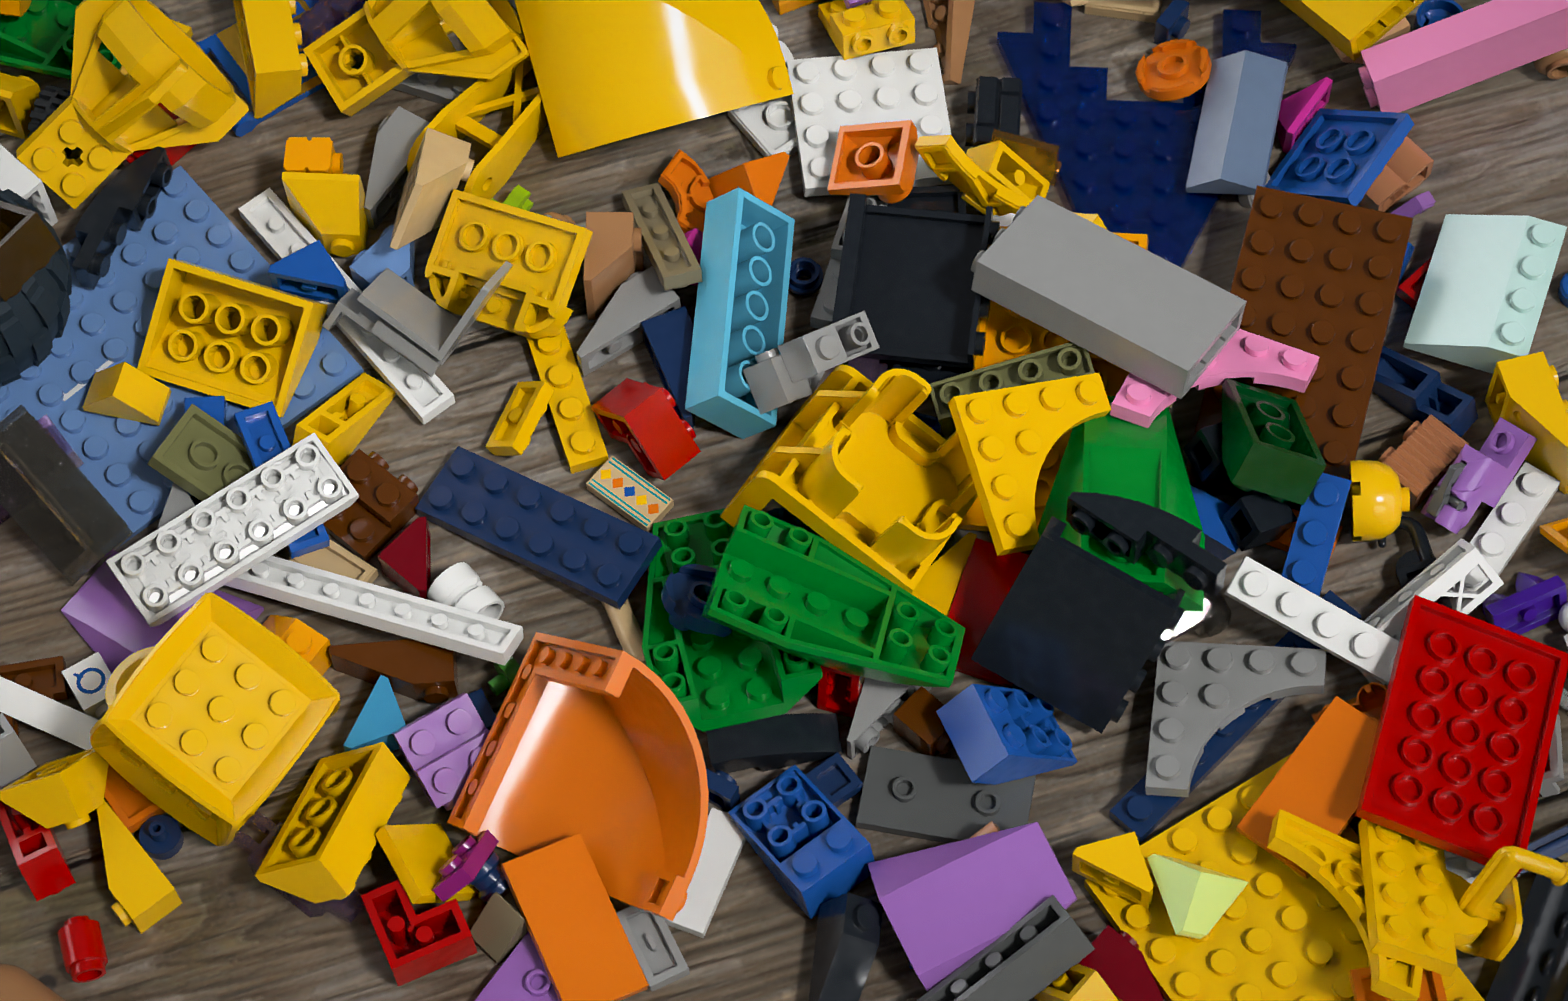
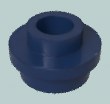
(805, 267)

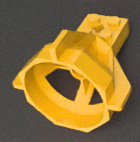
(411, 39)
(117, 109)

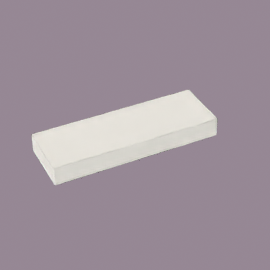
(717, 860)

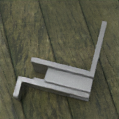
(410, 319)

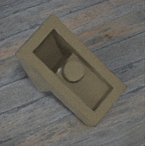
(499, 927)

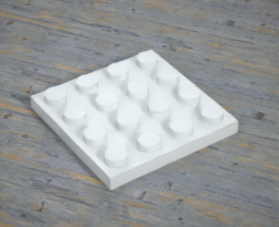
(863, 91)

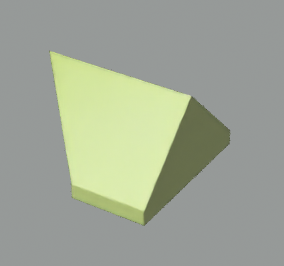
(1193, 894)

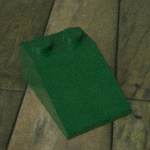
(1268, 444)

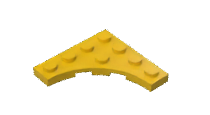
(1007, 440)
(1338, 868)

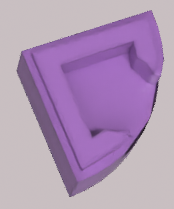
(1416, 205)

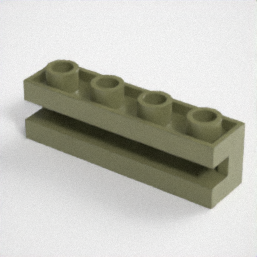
(1045, 365)

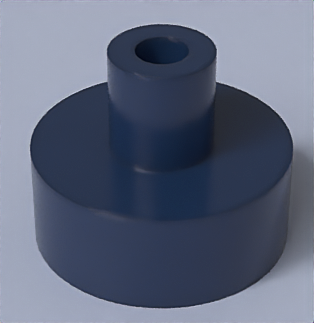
(161, 837)

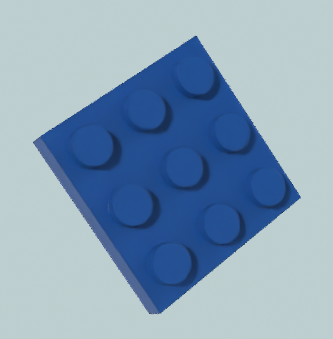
(1341, 154)

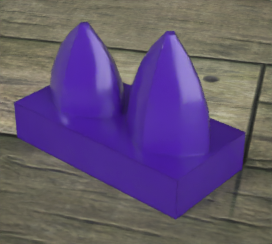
(1532, 606)

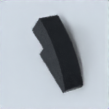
(775, 742)

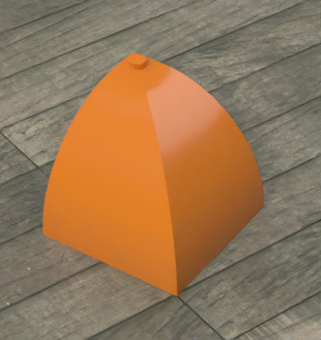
(596, 752)

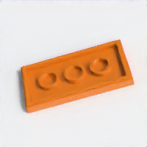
(1318, 779)
(574, 923)

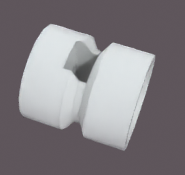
(463, 589)

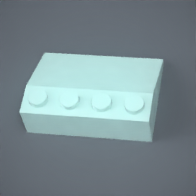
(1485, 288)

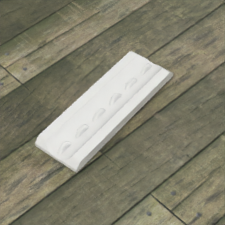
(233, 530)

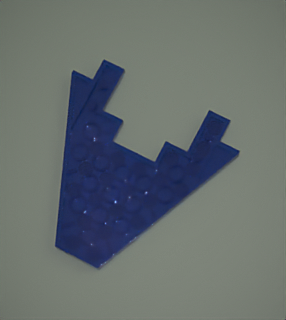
(1117, 154)

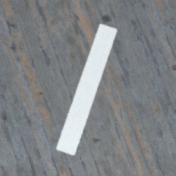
(46, 714)

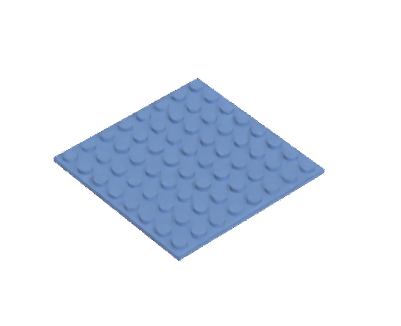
(113, 327)

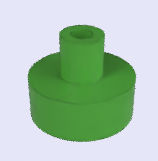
(505, 676)

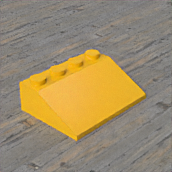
(230, 336)

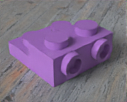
(443, 748)

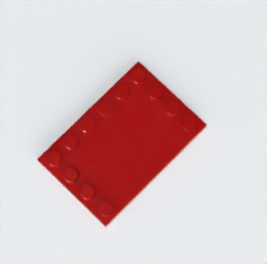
(1463, 733)

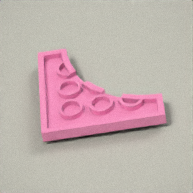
(1243, 356)

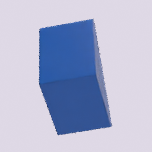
(309, 274)

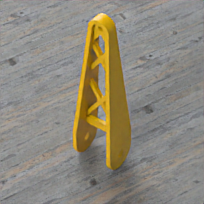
(507, 151)

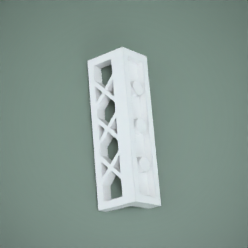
(1432, 584)

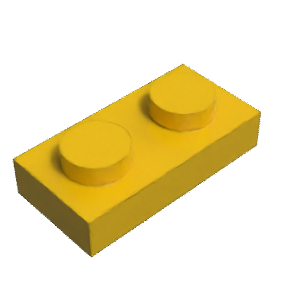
(520, 418)

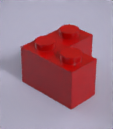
(649, 425)
(417, 942)

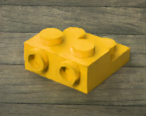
(867, 27)

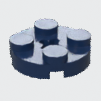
(682, 603)

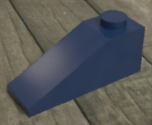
(669, 346)

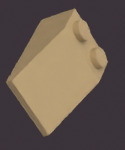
(429, 185)

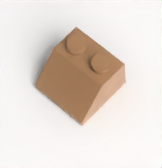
(610, 258)

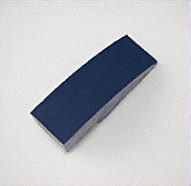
(1419, 392)

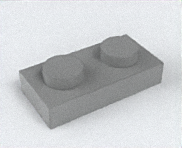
(653, 947)

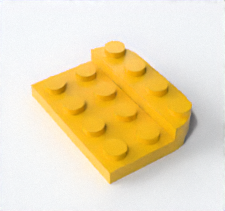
(478, 240)

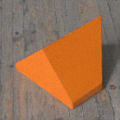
(756, 177)

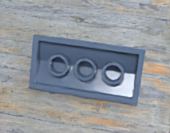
(1237, 124)

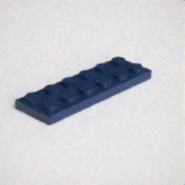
(539, 527)

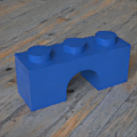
(1316, 533)

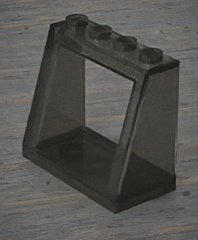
(55, 499)

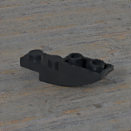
(119, 205)
(1135, 529)

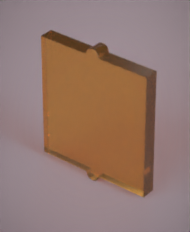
(1037, 154)

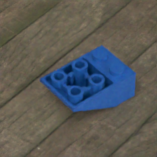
(1004, 734)
(803, 840)

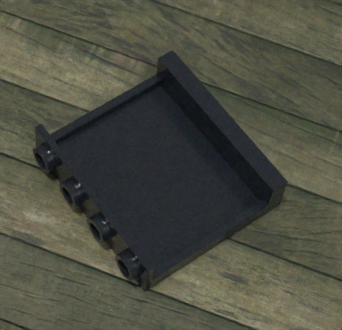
(915, 281)
(1077, 630)

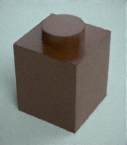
(920, 724)

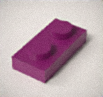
(465, 864)

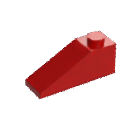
(36, 853)

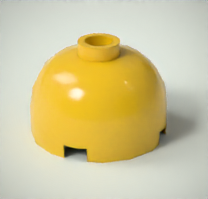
(1375, 500)

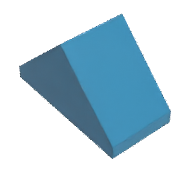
(377, 719)

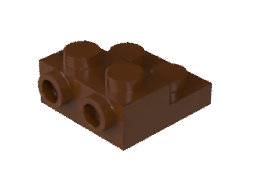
(379, 512)

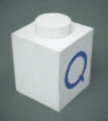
(88, 684)

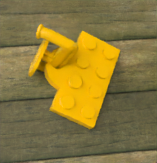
(1427, 912)

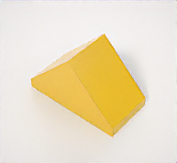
(127, 394)
(1116, 865)

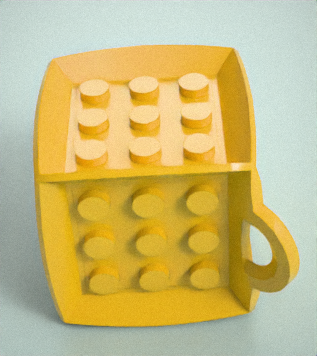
(212, 717)

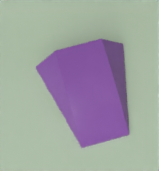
(112, 622)
(966, 895)

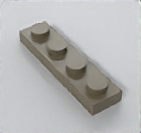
(662, 237)

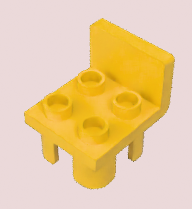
(867, 473)

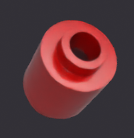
(83, 949)

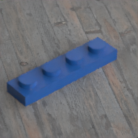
(263, 440)

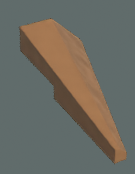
(952, 26)

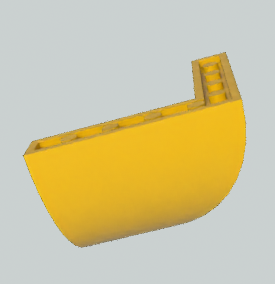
(647, 64)

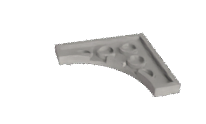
(1209, 687)

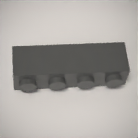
(1020, 960)

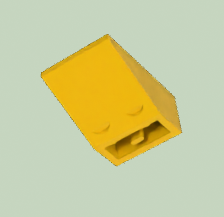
(1528, 396)

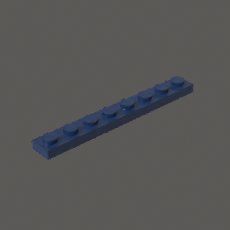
(1145, 812)

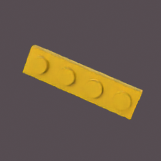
(569, 402)

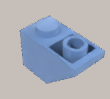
(372, 262)

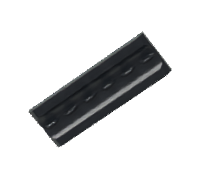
(1539, 959)

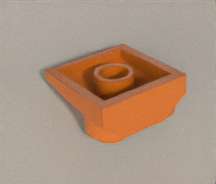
(875, 160)

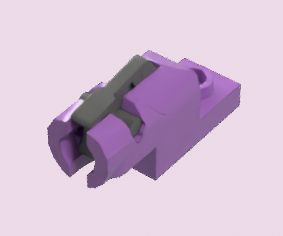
(1478, 476)

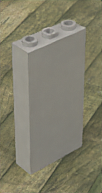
(1108, 295)

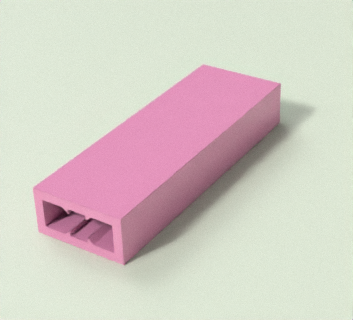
(1462, 51)

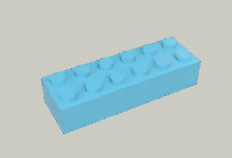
(738, 308)

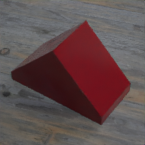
(408, 559)

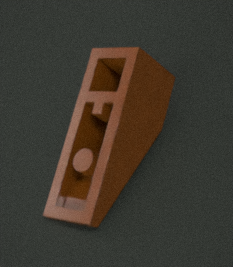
(411, 666)

